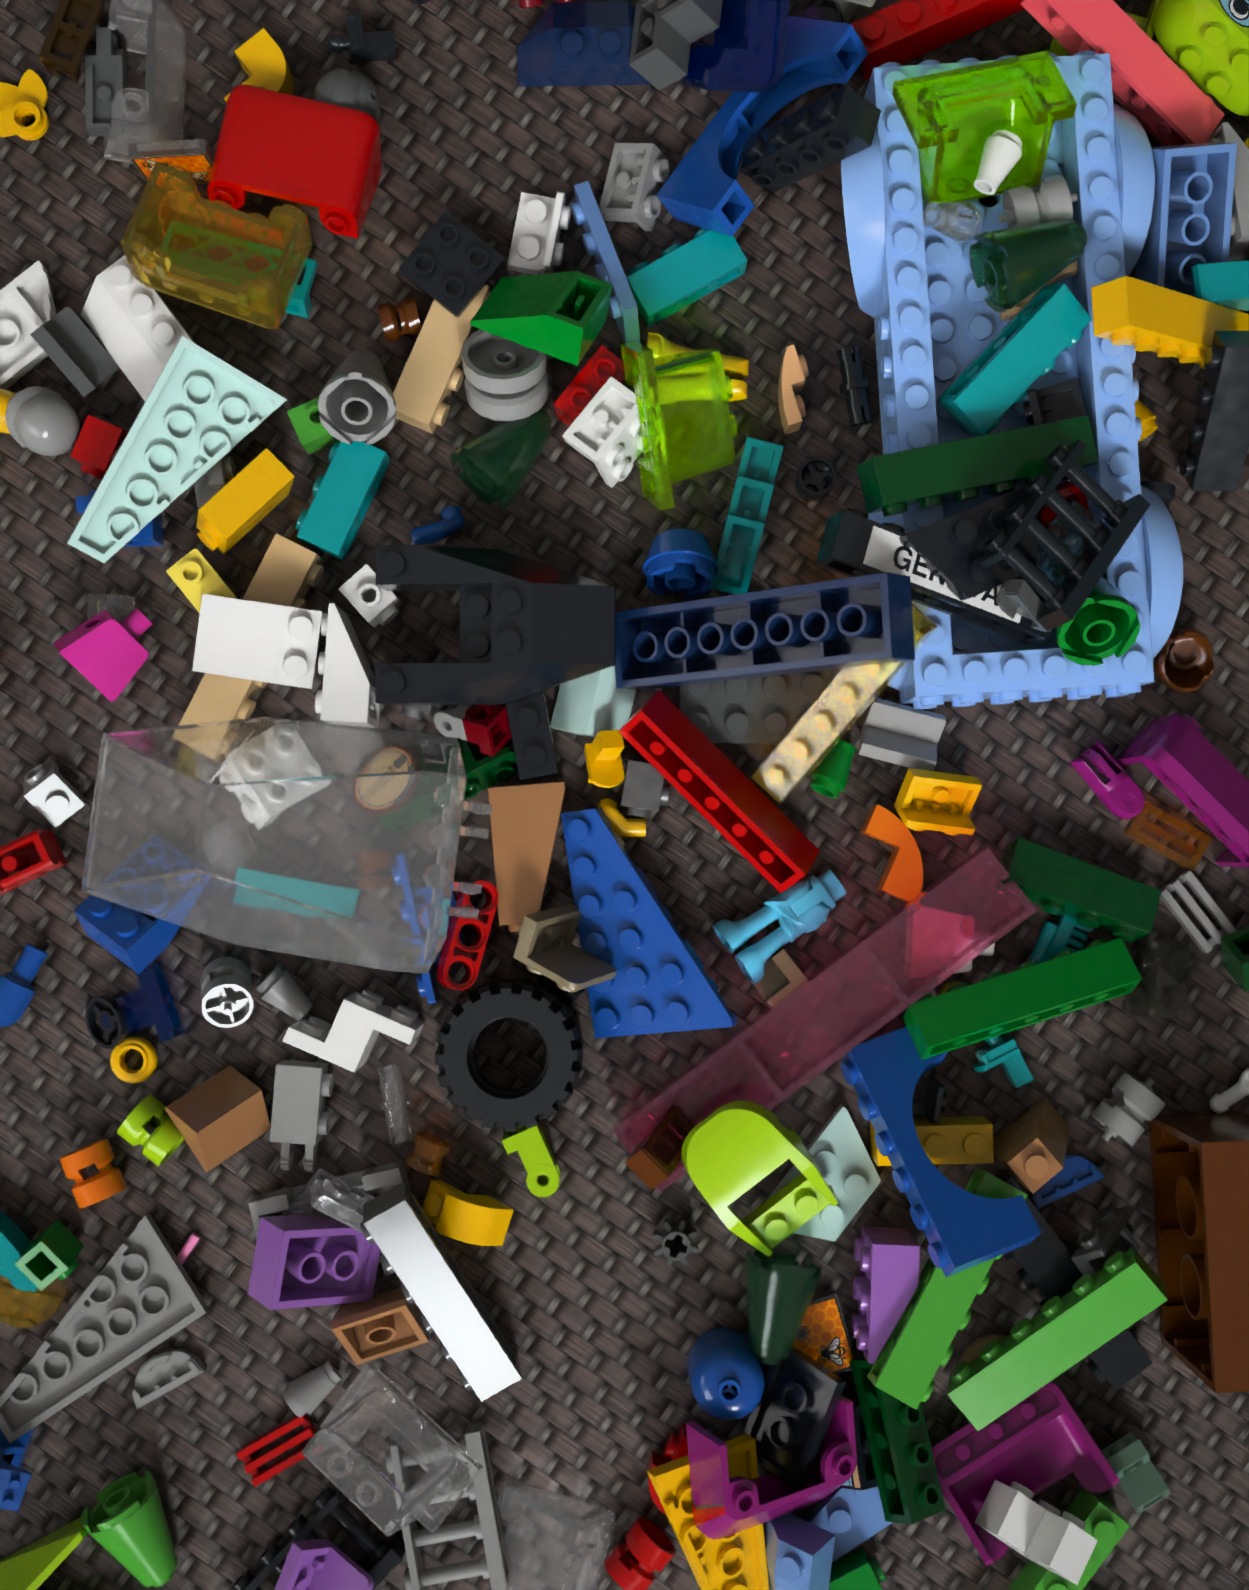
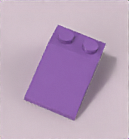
(311, 1263)

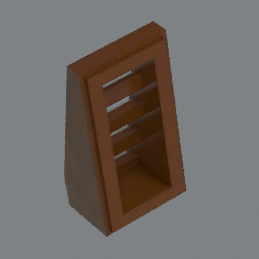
(661, 1148)

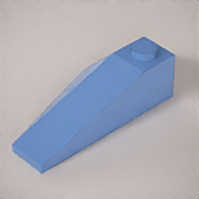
(797, 1554)

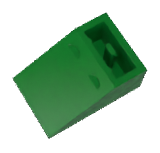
(547, 312)

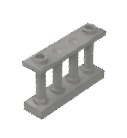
(484, 1526)

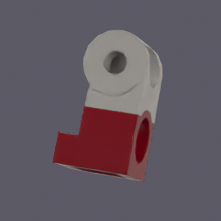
(476, 724)

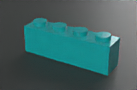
(1015, 359)

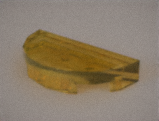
(27, 1308)

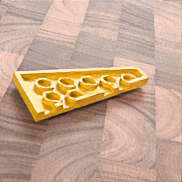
(722, 1563)

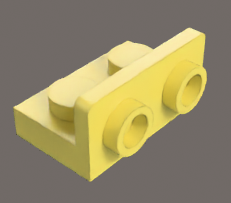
(197, 577)

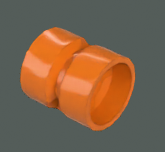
(99, 1185)

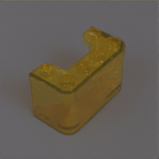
(214, 251)

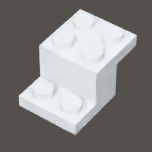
(354, 1030)

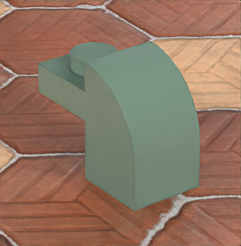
(1136, 1473)

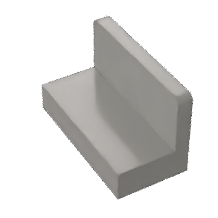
(901, 735)

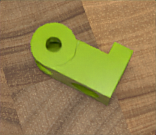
(537, 1158)

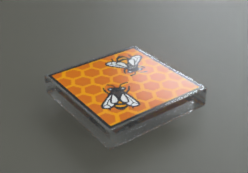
(189, 154)
(825, 1334)

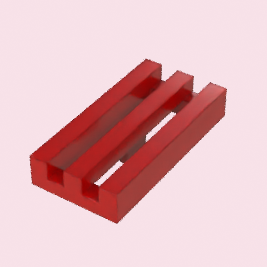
(252, 1465)

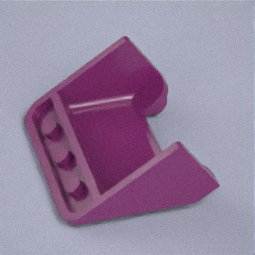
(1029, 1445)

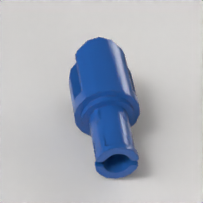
(17, 986)

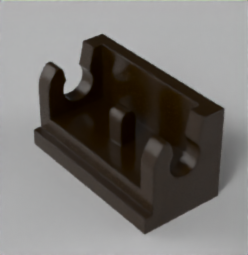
(70, 36)

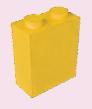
(243, 502)

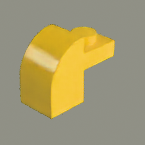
(264, 64)
(467, 1216)

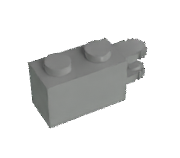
(300, 1109)

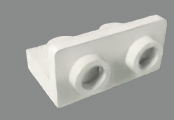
(538, 233)

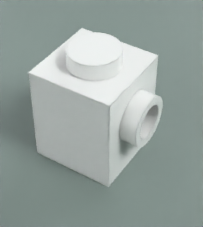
(369, 599)

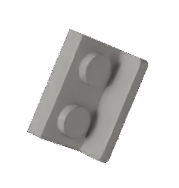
(632, 183)

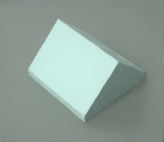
(592, 704)

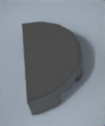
(1018, 597)

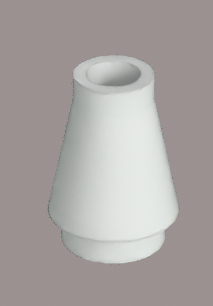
(997, 160)

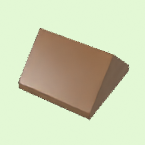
(220, 1116)
(379, 1326)

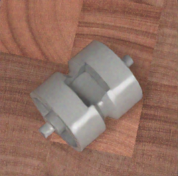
(1046, 203)
(226, 992)
(1128, 1109)

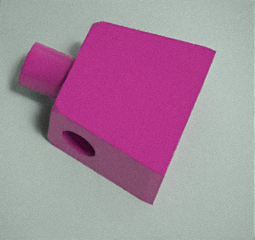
(107, 650)

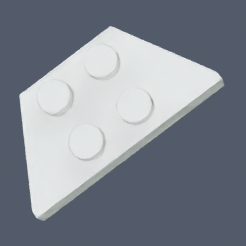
(23, 308)

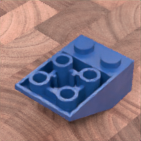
(125, 932)

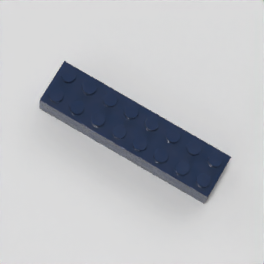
(767, 633)

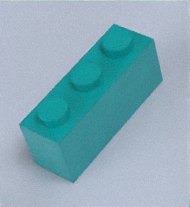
(685, 274)
(342, 497)

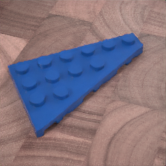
(621, 921)

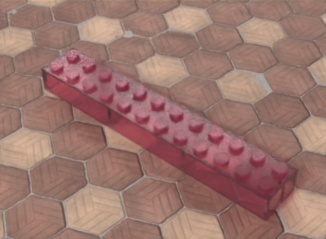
(844, 999)

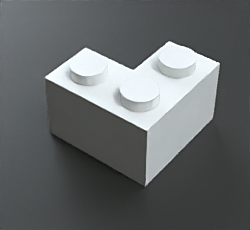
(1037, 1530)

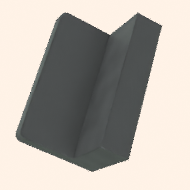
(75, 350)

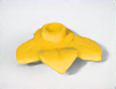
(22, 104)

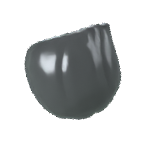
(350, 90)

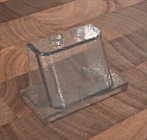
(390, 1456)

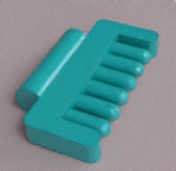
(1055, 937)

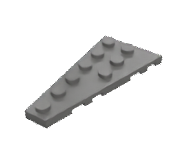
(117, 1319)

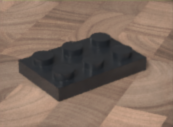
(794, 1416)

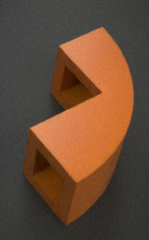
(904, 868)

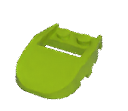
(738, 1150)

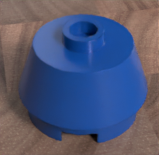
(680, 563)

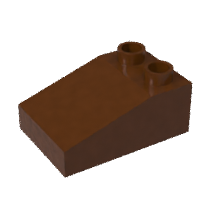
(1204, 1242)

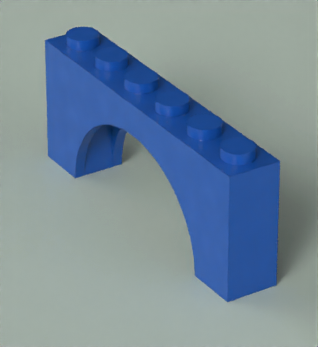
(705, 182)
(957, 1223)

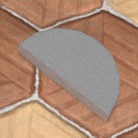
(165, 1372)

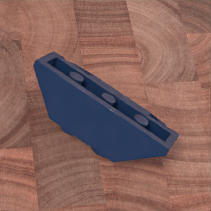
(580, 46)

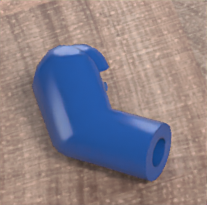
(440, 530)

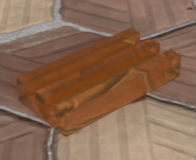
(1140, 821)

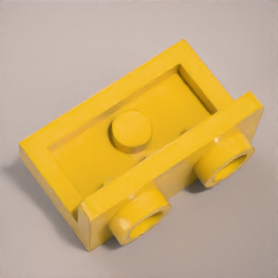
(937, 801)

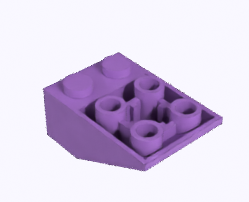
(884, 1284)

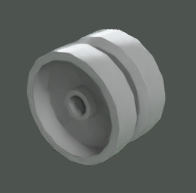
(503, 377)

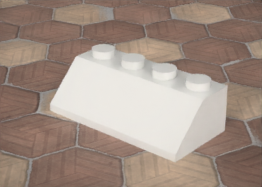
(132, 325)

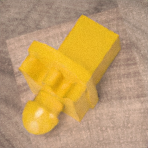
(604, 759)

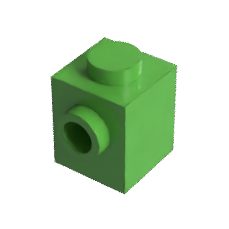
(309, 427)

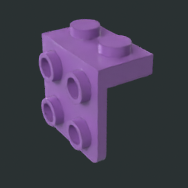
(321, 1566)

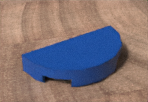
(1075, 1175)

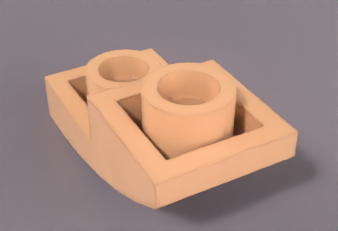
(791, 380)

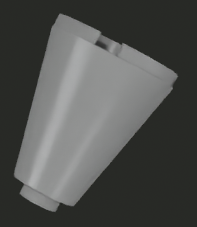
(358, 400)

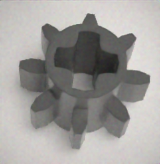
(681, 1250)

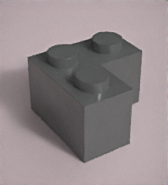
(664, 36)

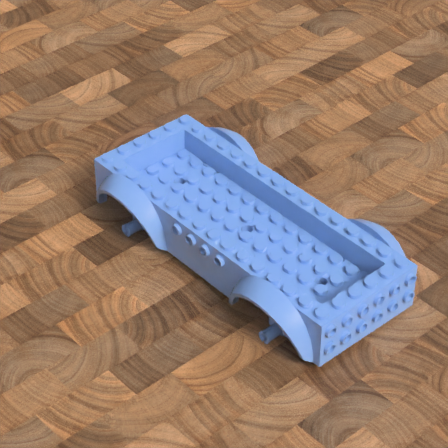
(937, 322)

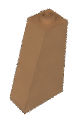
(523, 842)

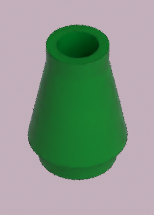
(833, 771)

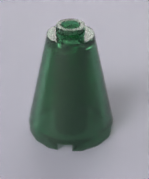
(1023, 259)
(502, 457)
(777, 1302)

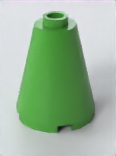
(134, 1528)

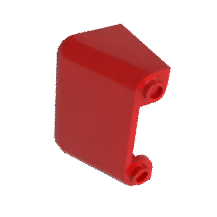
(298, 154)

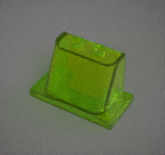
(962, 107)
(680, 417)

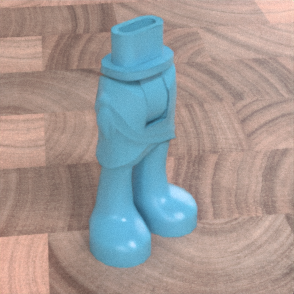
(798, 910)

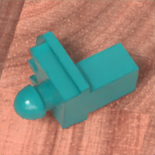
(1003, 1051)

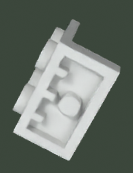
(608, 432)

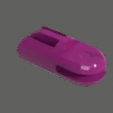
(1109, 781)

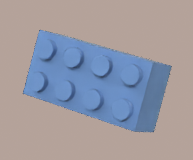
(1188, 213)

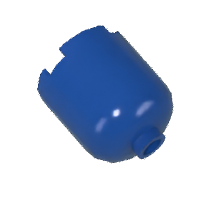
(720, 1360)

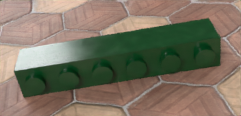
(968, 466)

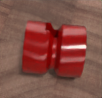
(644, 1552)

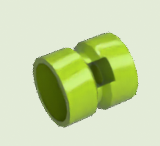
(162, 1141)

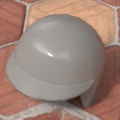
(42, 421)

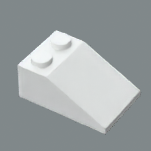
(257, 641)

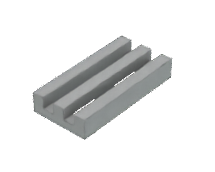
(1225, 925)

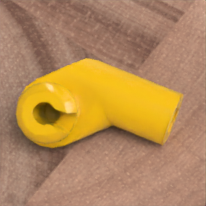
(623, 826)

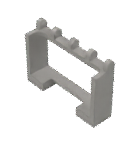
(369, 1179)

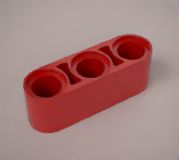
(471, 955)

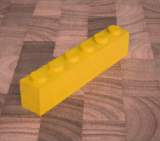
(1160, 319)

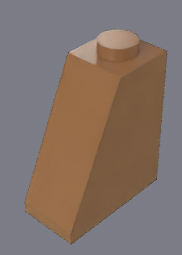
(1034, 1146)

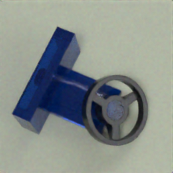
(136, 1011)

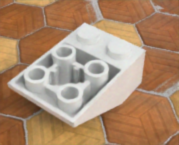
(347, 675)

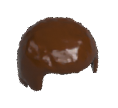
(1184, 660)

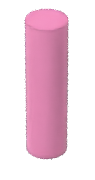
(188, 1246)

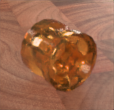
(428, 1153)

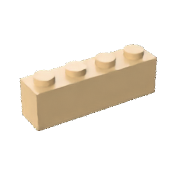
(435, 366)

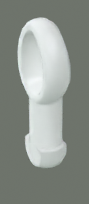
(1221, 1102)

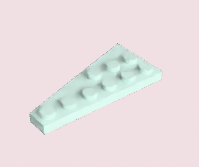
(180, 433)

